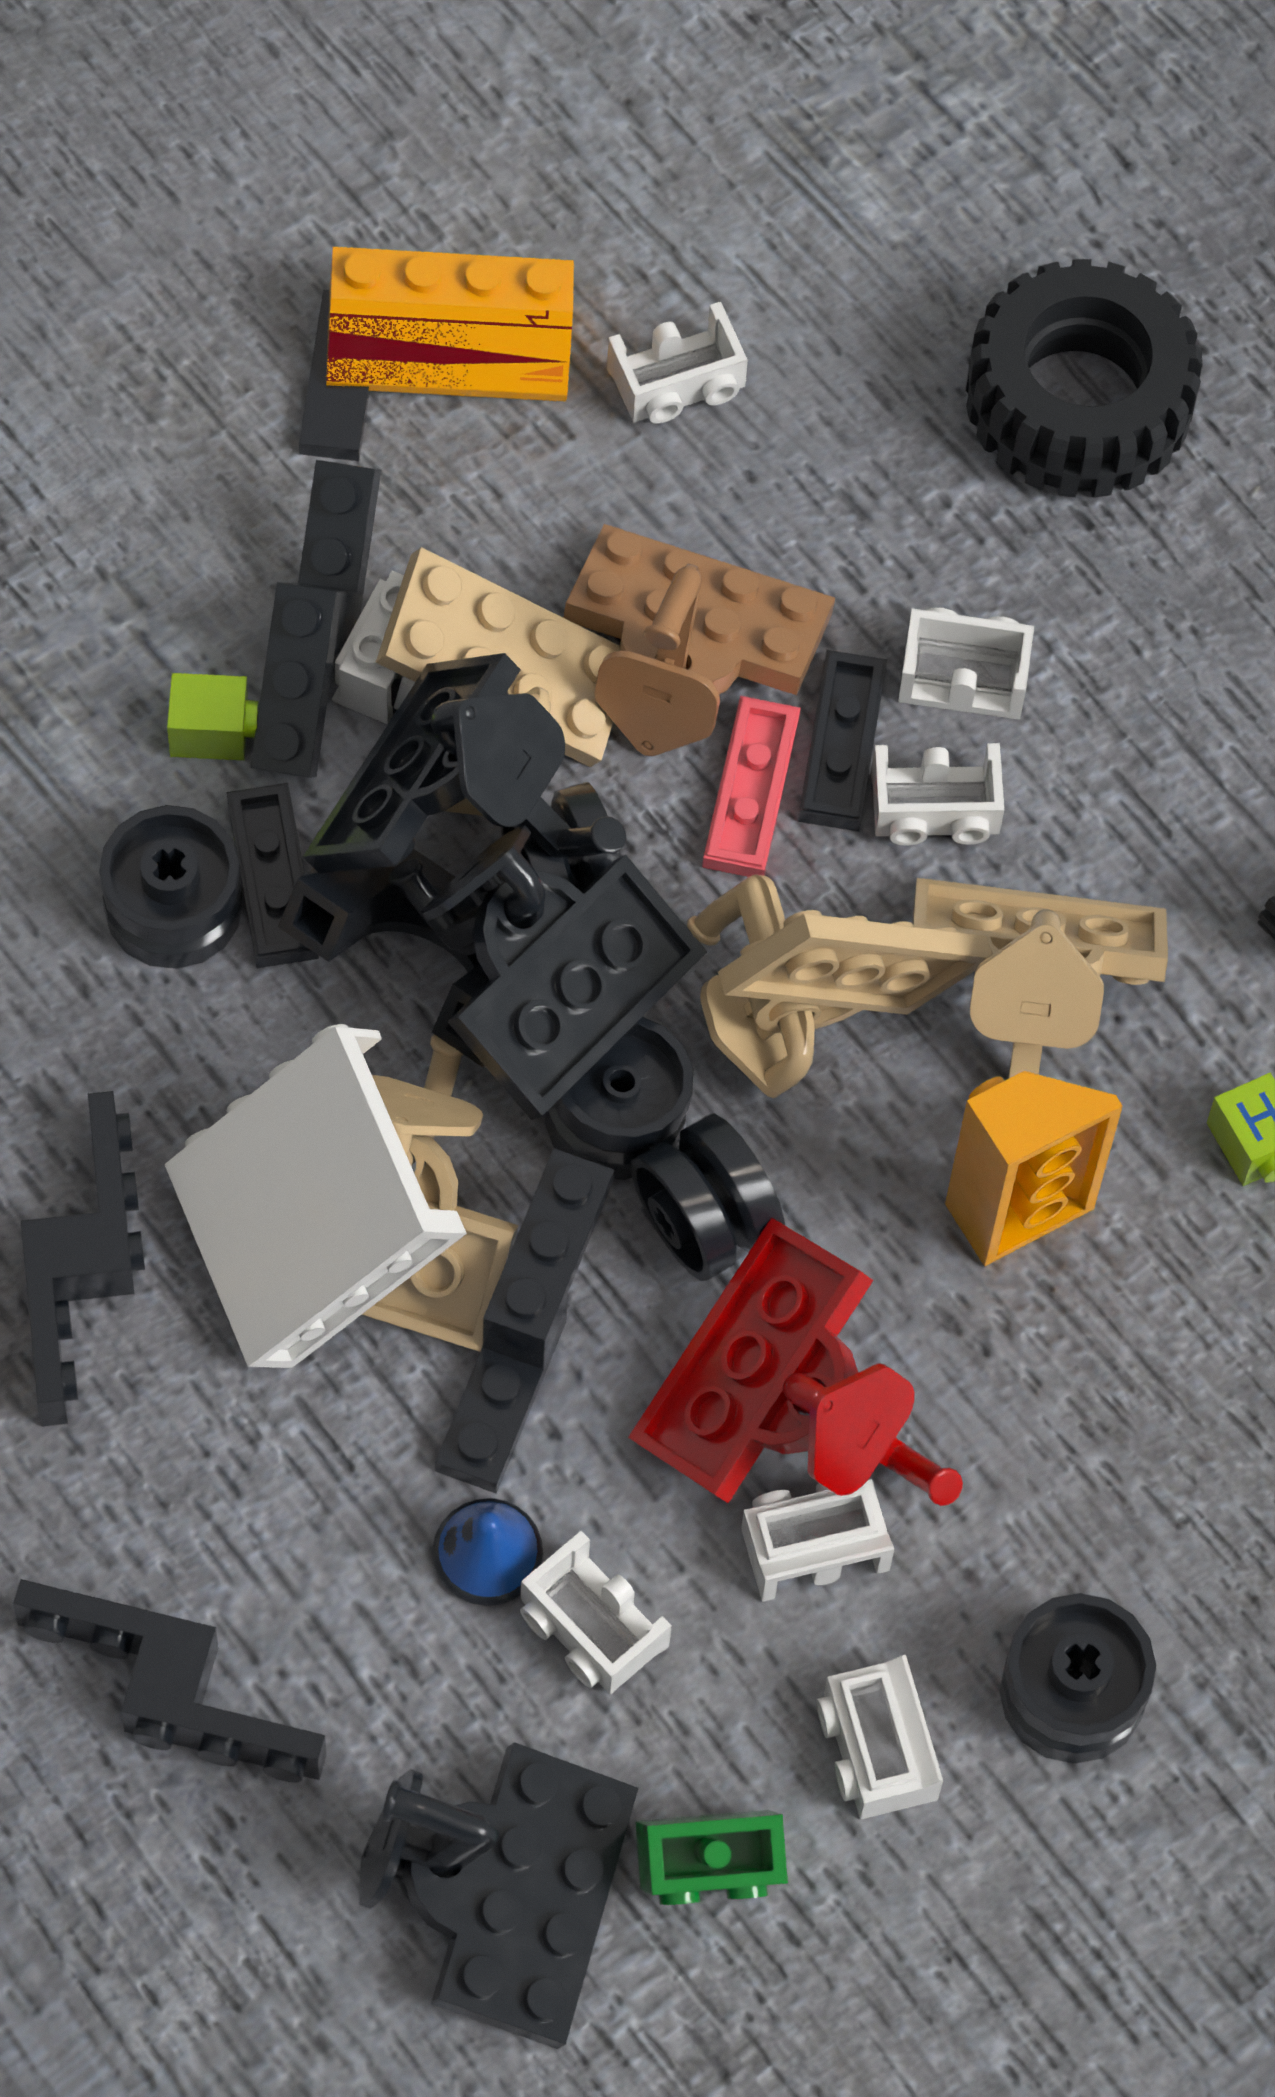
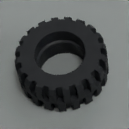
(1097, 314)

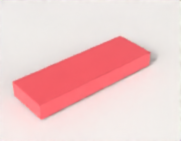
(751, 787)

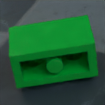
(711, 1853)

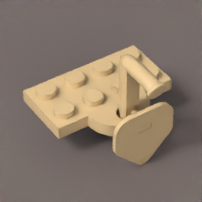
(459, 615)
(1045, 959)
(814, 974)
(456, 1287)

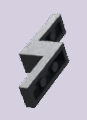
(315, 618)
(80, 1258)
(524, 1320)
(169, 1682)

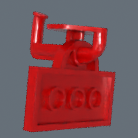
(770, 1360)

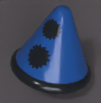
(486, 1551)

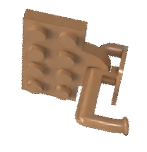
(688, 634)

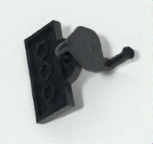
(450, 743)
(559, 960)
(522, 1889)

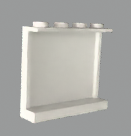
(307, 1202)

